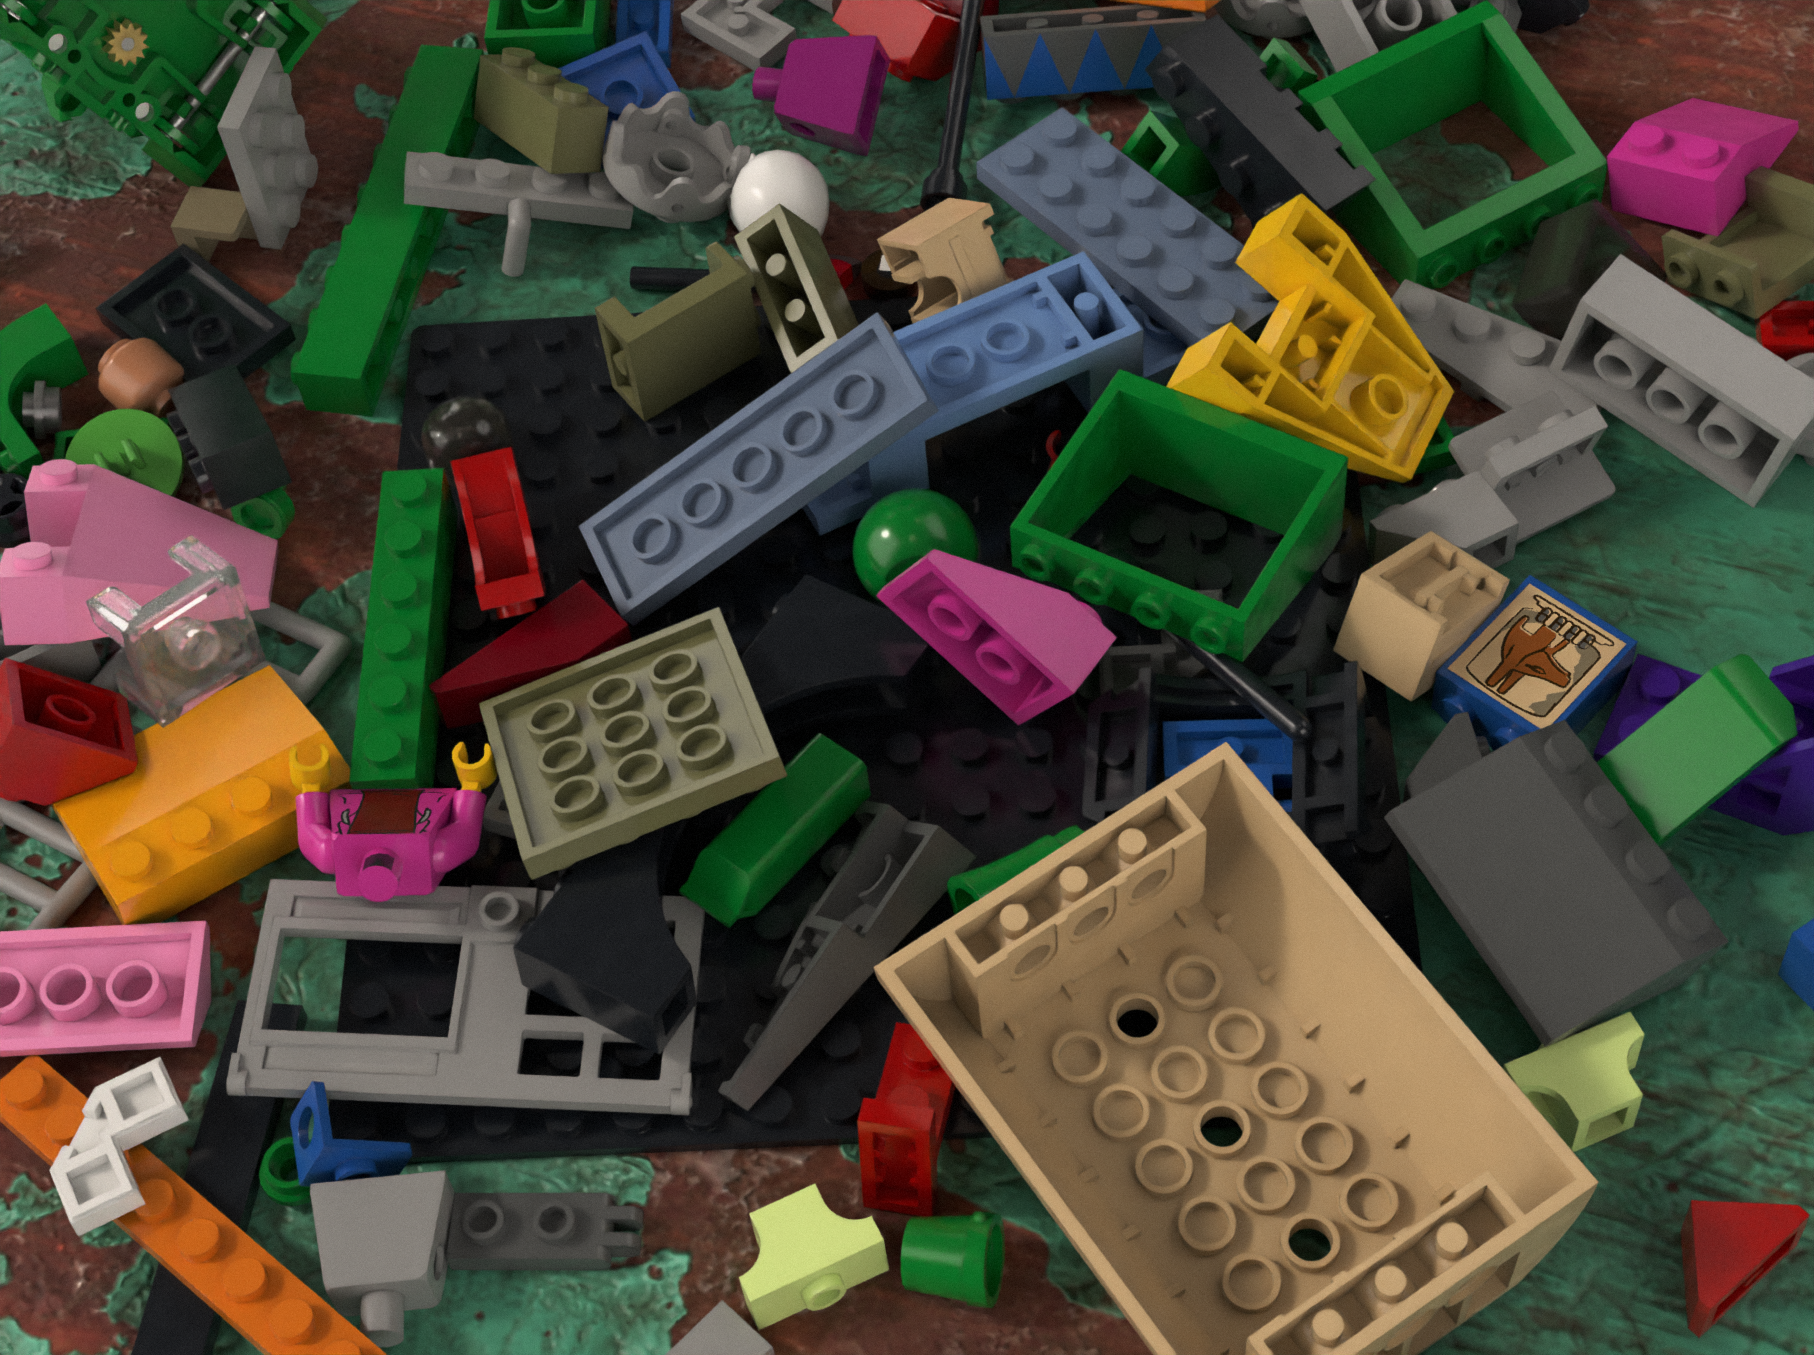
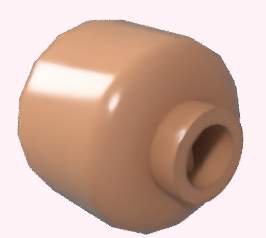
(139, 376)

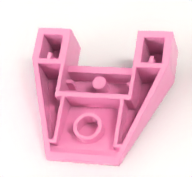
(105, 532)

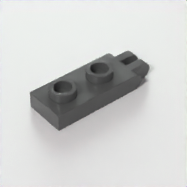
(541, 1231)

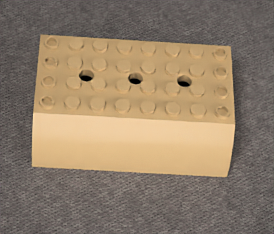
(1271, 1009)

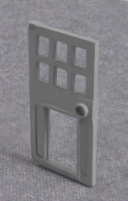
(488, 1015)

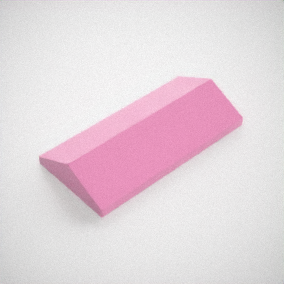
(103, 988)

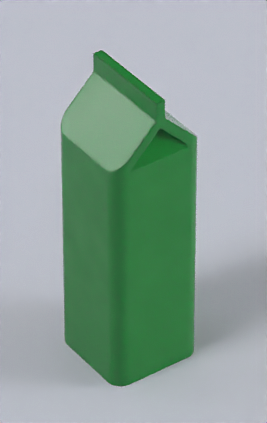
(778, 832)

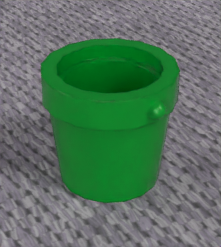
(955, 1257)

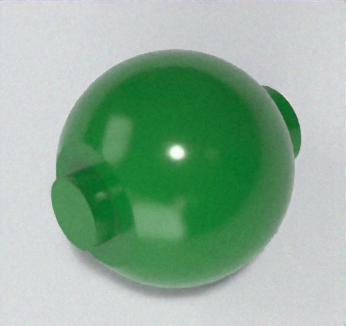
(905, 529)

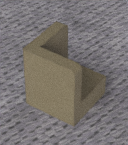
(210, 217)

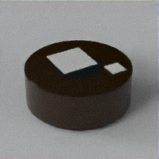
(878, 279)

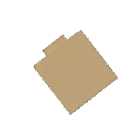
(946, 254)
(1417, 612)

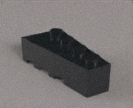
(1249, 126)

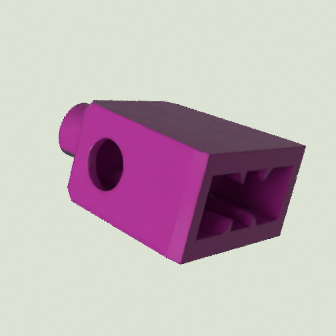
(828, 90)

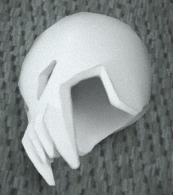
(777, 179)

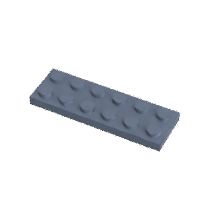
(1130, 228)
(757, 469)

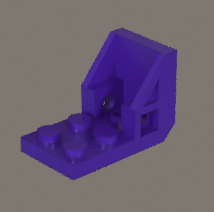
(1775, 793)

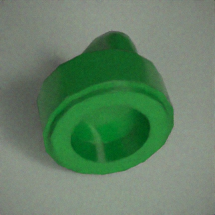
(266, 513)

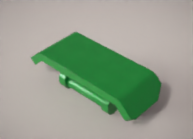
(1700, 745)

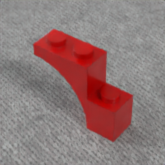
(499, 532)

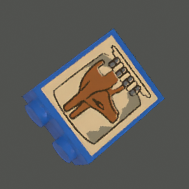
(1533, 667)

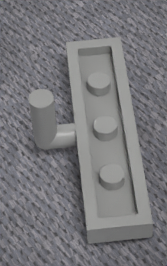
(513, 191)

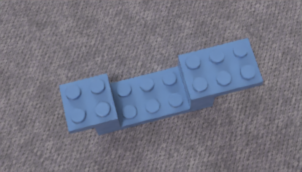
(999, 350)

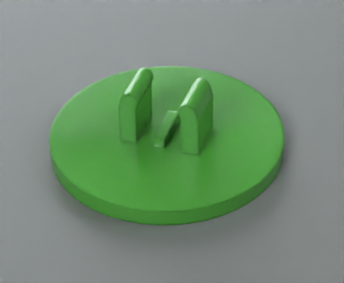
(131, 446)

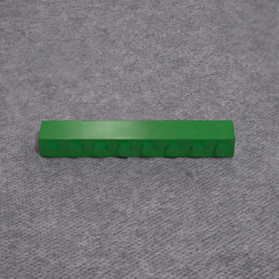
(388, 242)

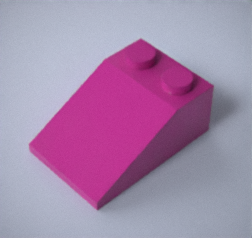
(1693, 162)
(1000, 631)

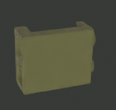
(1758, 255)
(684, 338)

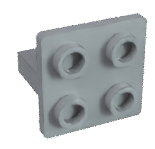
(1538, 461)

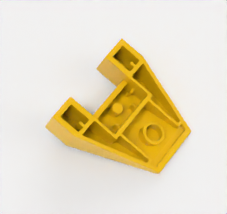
(1332, 357)

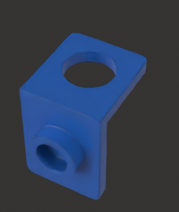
(338, 1159)

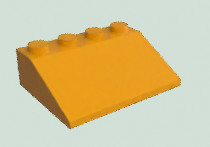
(202, 801)

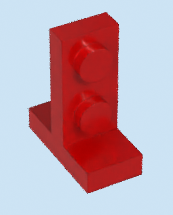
(904, 1128)

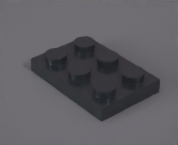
(197, 316)

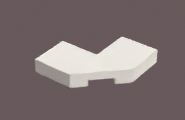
(118, 1115)

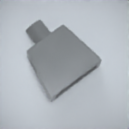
(383, 1247)

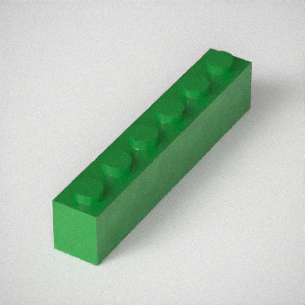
(405, 632)

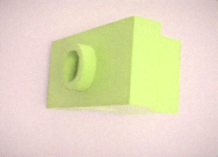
(1585, 1081)
(807, 1257)

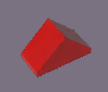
(1730, 1250)

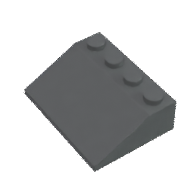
(1556, 883)

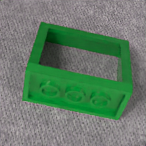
(1423, 82)
(1204, 456)

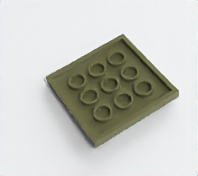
(628, 743)

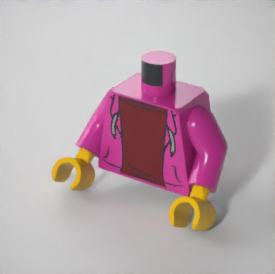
(390, 838)

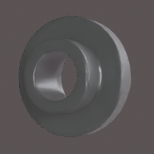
(42, 409)

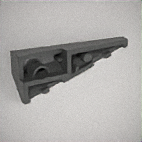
(866, 911)

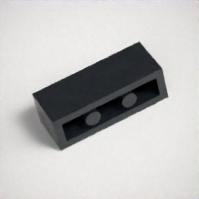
(226, 438)

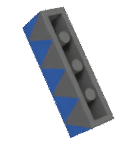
(1076, 50)

